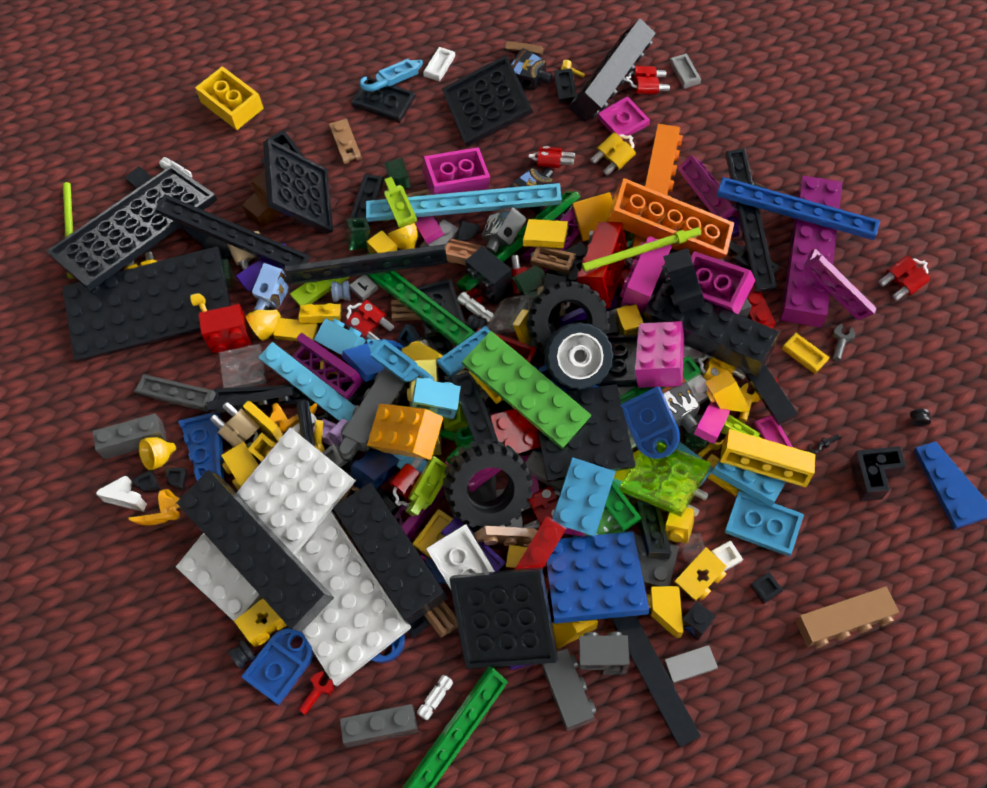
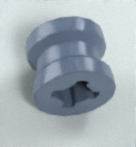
(340, 291)

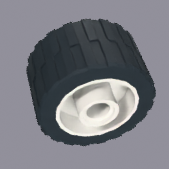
(578, 355)

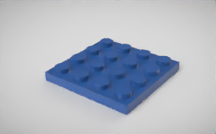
(596, 578)

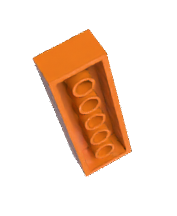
(659, 216)

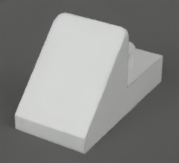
(120, 494)

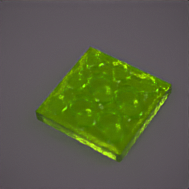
(667, 480)

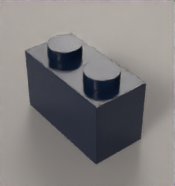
(373, 468)

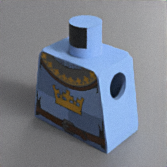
(270, 287)

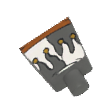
(502, 228)
(682, 405)

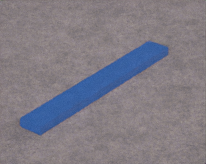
(798, 208)

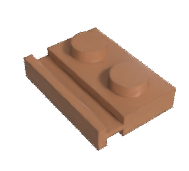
(459, 251)

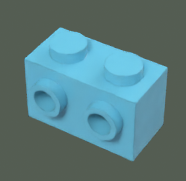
(338, 338)
(436, 397)

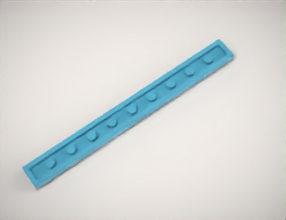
(471, 201)
(316, 390)

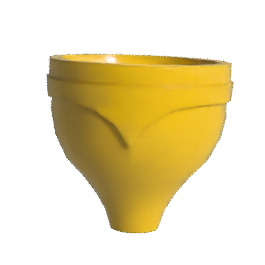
(405, 237)
(263, 322)
(155, 452)

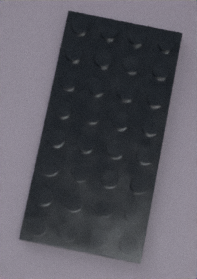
(126, 228)
(144, 304)

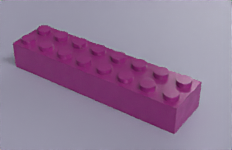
(804, 297)

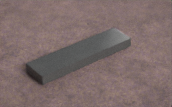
(174, 392)

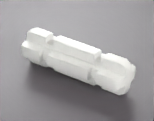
(165, 163)
(474, 306)
(435, 697)

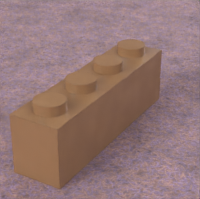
(846, 617)

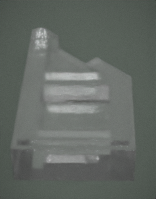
(693, 548)

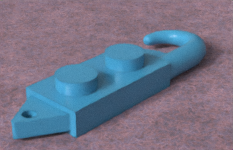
(393, 74)
(396, 361)

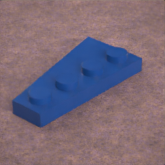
(955, 492)

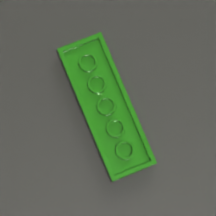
(526, 389)

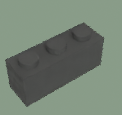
(126, 436)
(569, 691)
(379, 726)

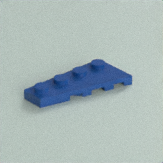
(203, 444)

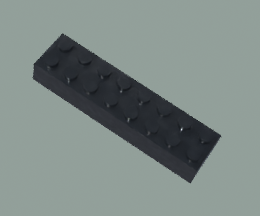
(255, 551)

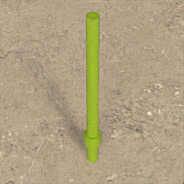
(67, 212)
(678, 237)

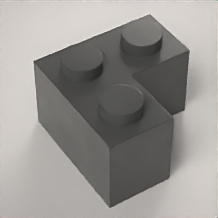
(604, 653)

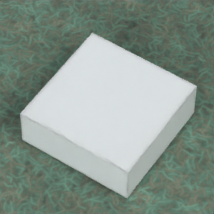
(728, 555)

